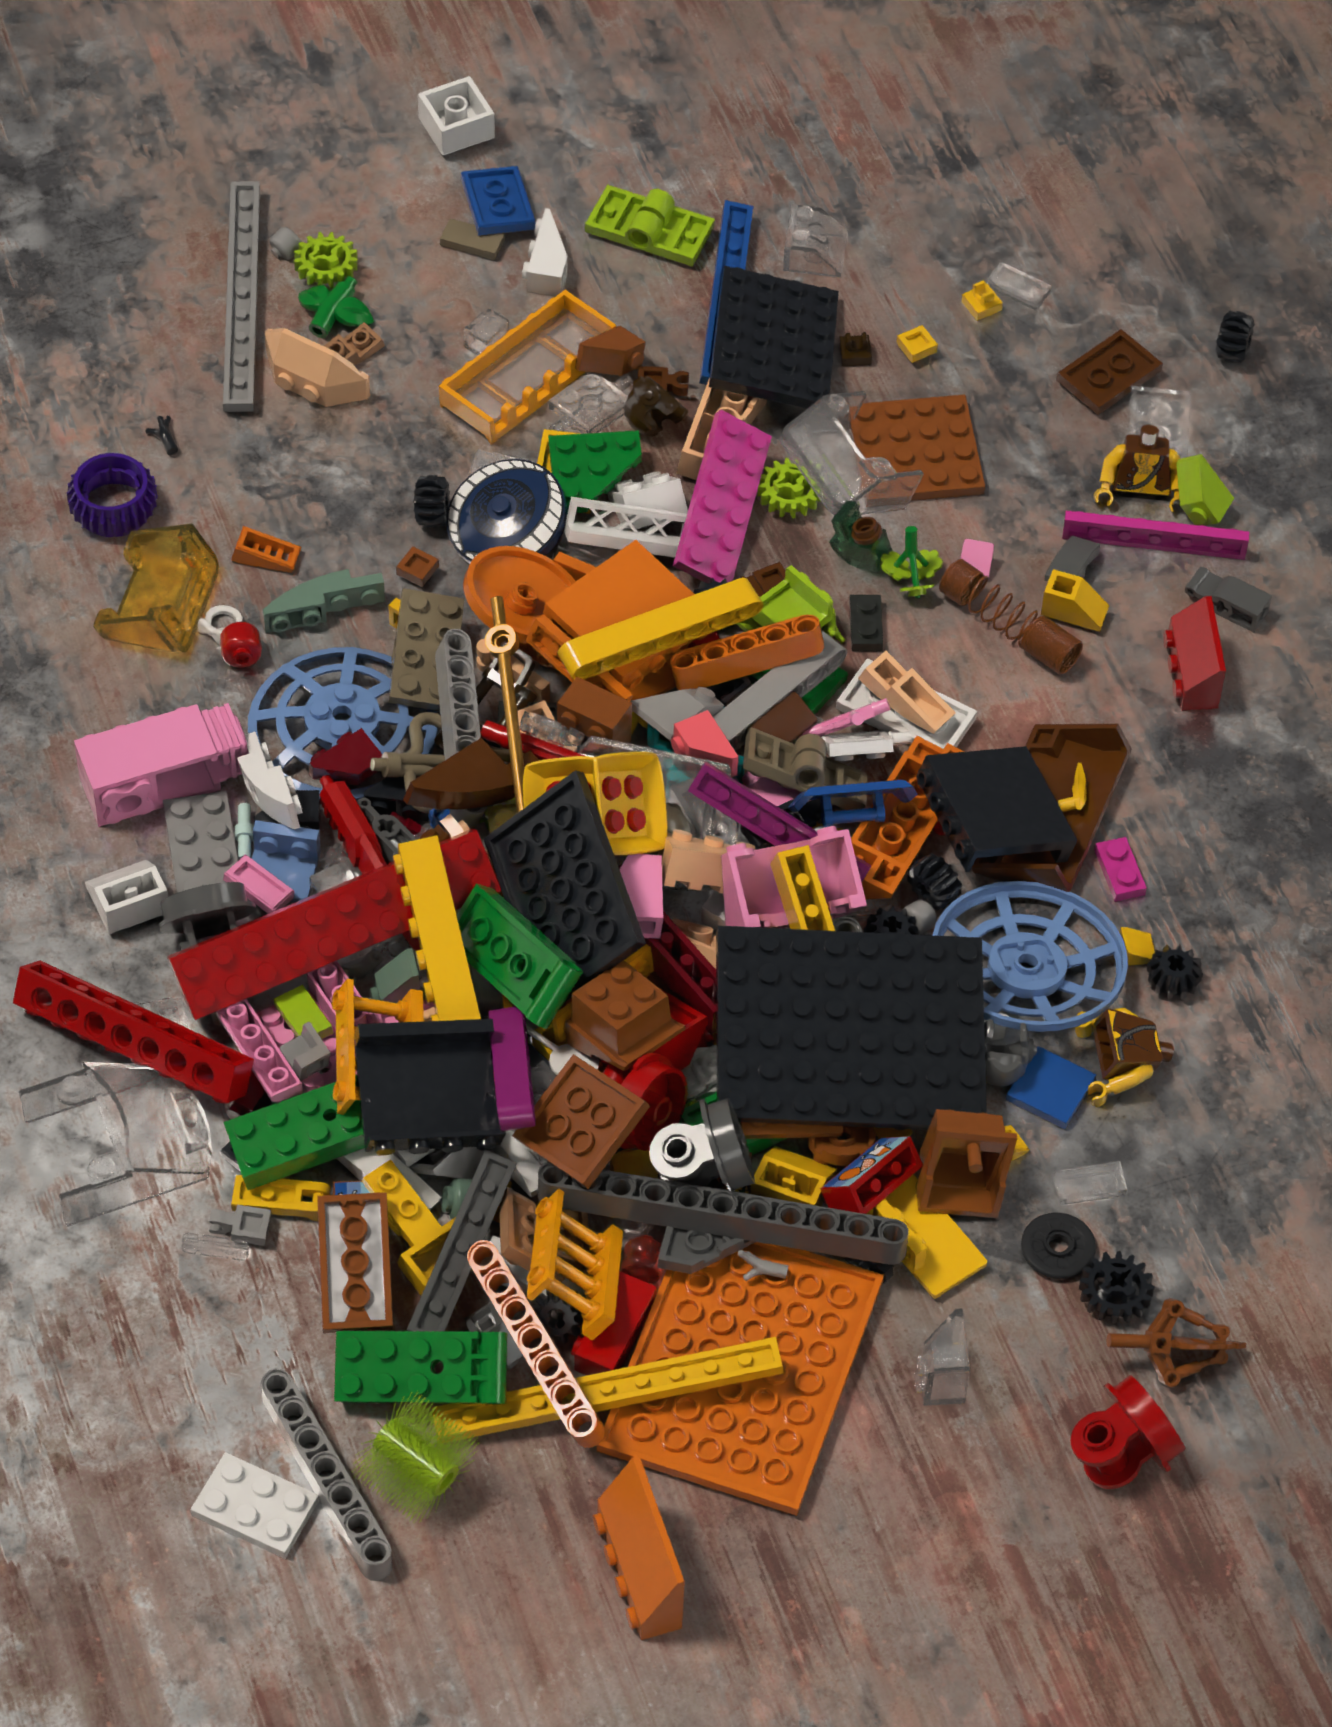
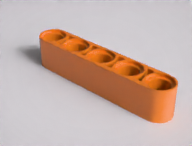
(747, 652)

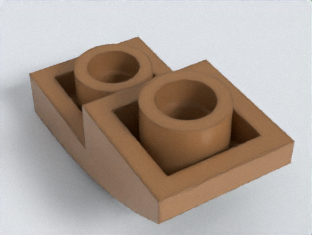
(357, 345)

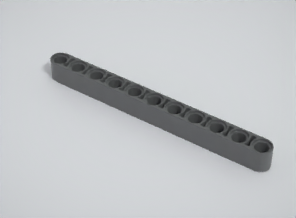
(731, 1214)

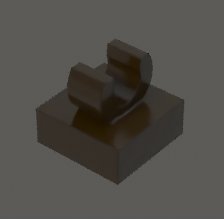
(855, 350)

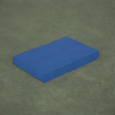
(498, 200)

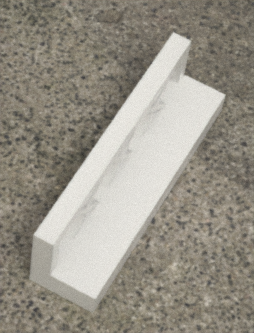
(619, 536)

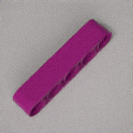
(512, 1069)

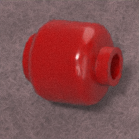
(239, 642)

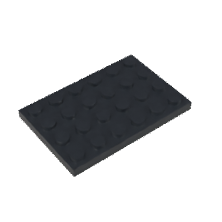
(773, 338)
(566, 879)

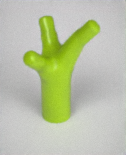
(832, 630)

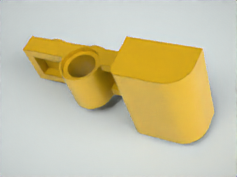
(412, 1220)

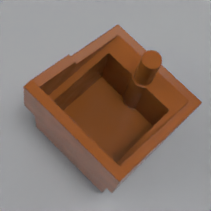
(620, 1017)
(964, 1164)

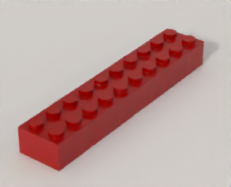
(316, 930)

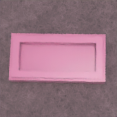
(260, 885)

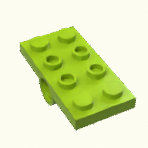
(650, 224)

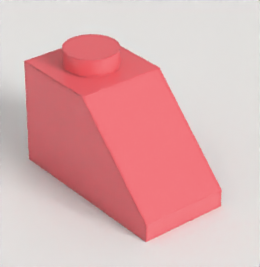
(703, 739)

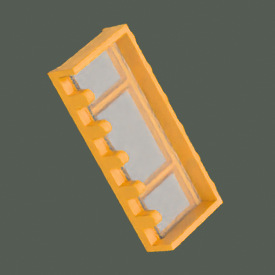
(523, 367)

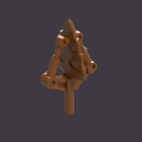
(1159, 1340)

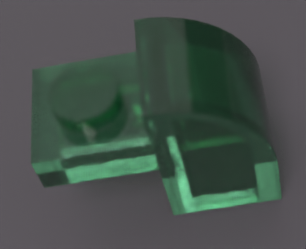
(858, 555)

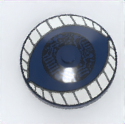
(507, 506)

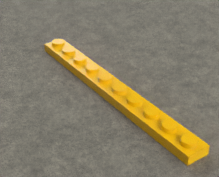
(621, 1387)

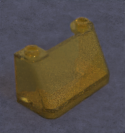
(166, 590)

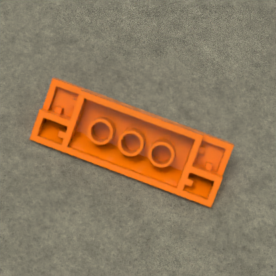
(895, 843)

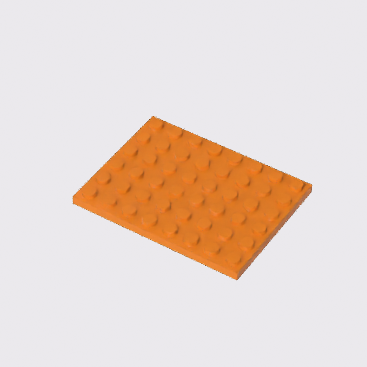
(759, 1433)

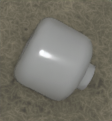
(284, 243)
(924, 915)

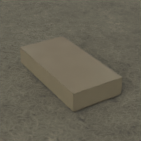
(464, 238)

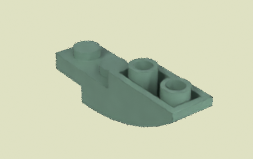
(312, 599)

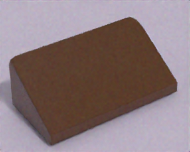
(787, 719)

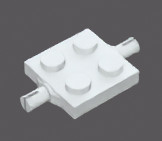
(871, 743)

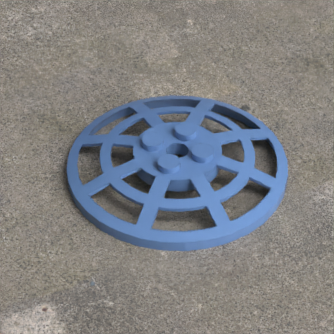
(328, 702)
(1039, 952)

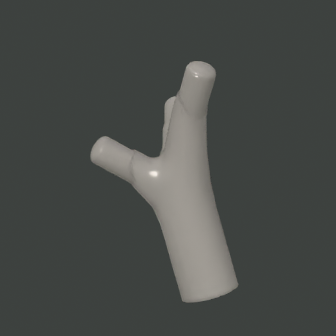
(762, 1266)

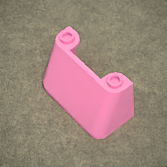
(752, 892)

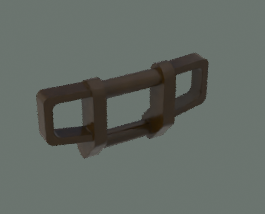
(492, 677)

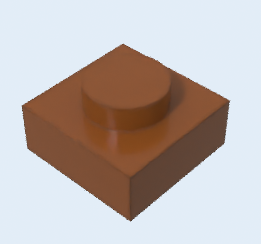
(417, 566)

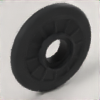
(1063, 1227)

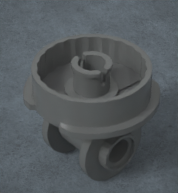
(203, 906)
(704, 1150)

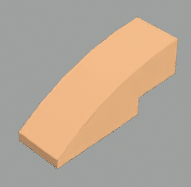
(906, 693)

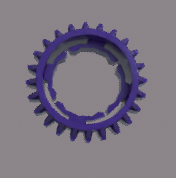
(105, 470)

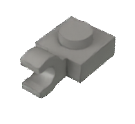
(246, 1224)

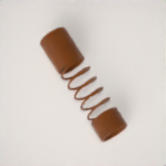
(1040, 638)

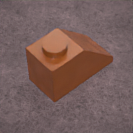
(611, 353)

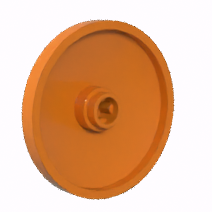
(521, 578)

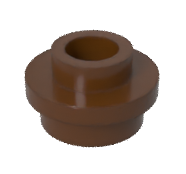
(866, 531)

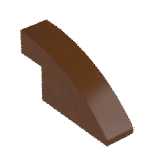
(466, 780)

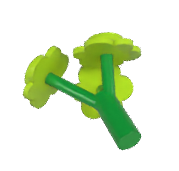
(922, 564)

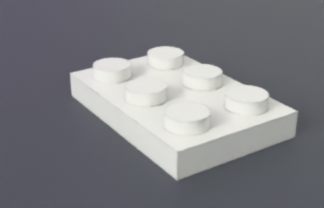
(255, 1505)

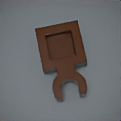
(669, 382)

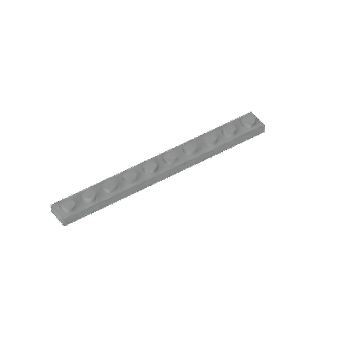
(241, 297)

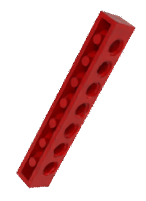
(133, 1032)

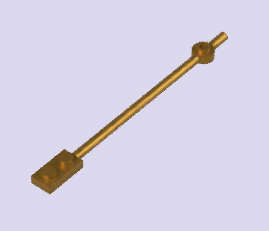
(494, 637)

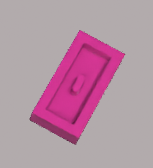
(1120, 869)

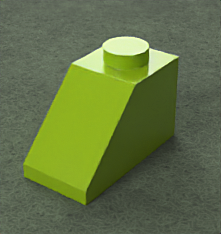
(1201, 491)

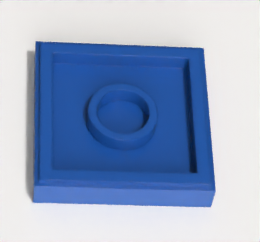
(1051, 1088)

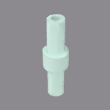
(244, 830)

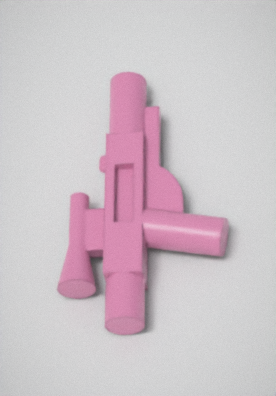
(850, 718)

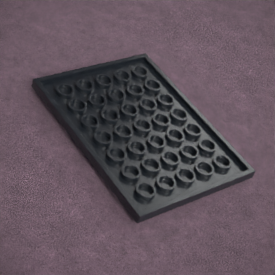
(848, 1026)

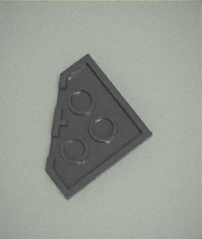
(693, 1250)

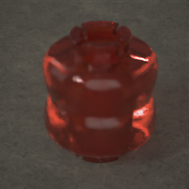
(642, 1259)

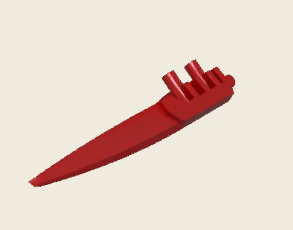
(354, 831)

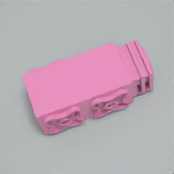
(159, 759)

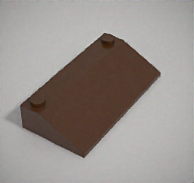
(1056, 752)

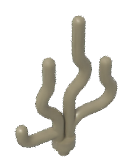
(414, 763)

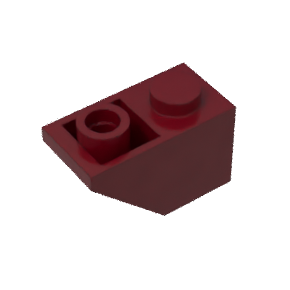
(347, 760)

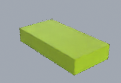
(299, 1008)

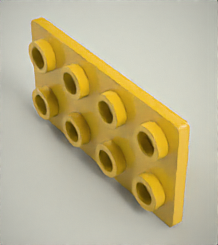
(936, 1247)

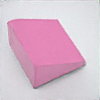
(978, 554)

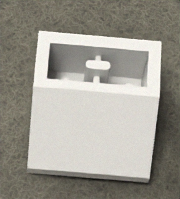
(654, 492)
(128, 895)

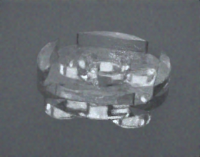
(551, 730)

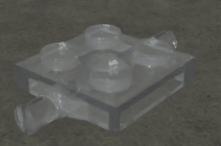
(590, 403)

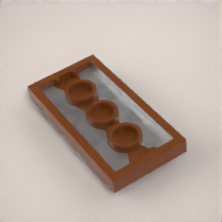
(355, 1262)

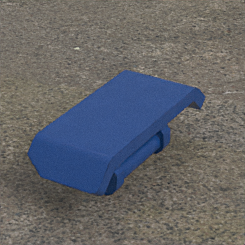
(900, 788)

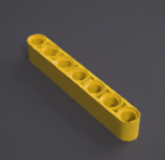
(660, 629)

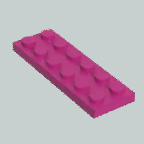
(722, 499)

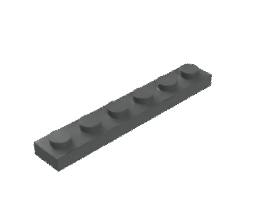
(468, 1227)

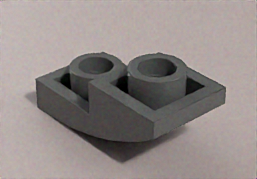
(1074, 557)

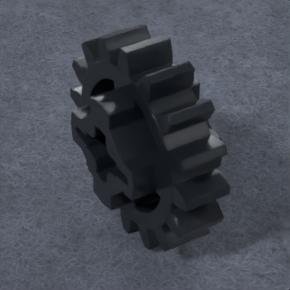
(1116, 1287)

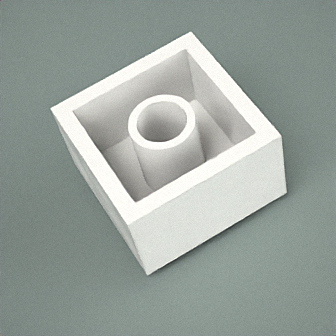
(456, 115)

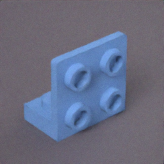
(287, 854)

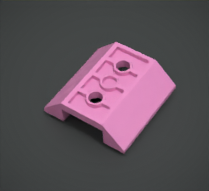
(264, 1032)

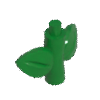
(334, 305)

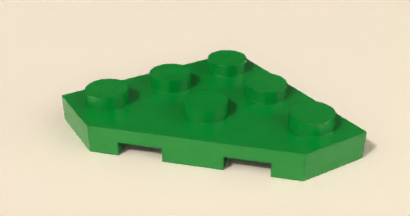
(592, 462)

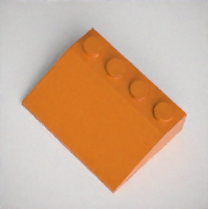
(641, 1553)

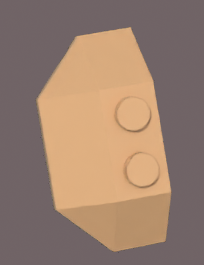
(313, 370)

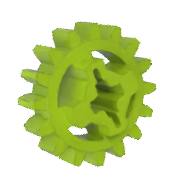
(325, 259)
(788, 490)

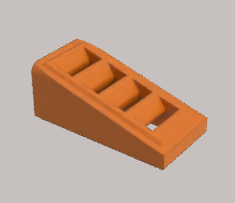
(259, 540)

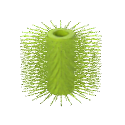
(415, 1457)

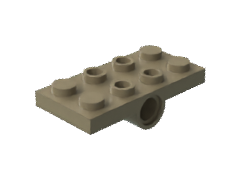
(420, 629)
(800, 765)

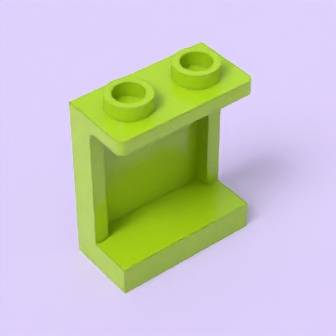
(791, 599)

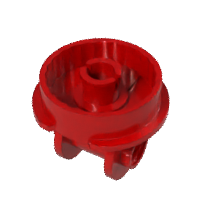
(660, 1086)
(1124, 1436)

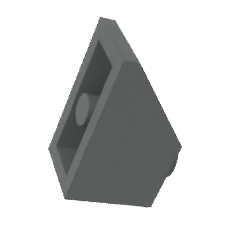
(489, 1320)

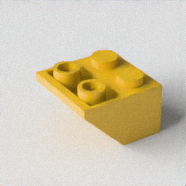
(791, 1177)

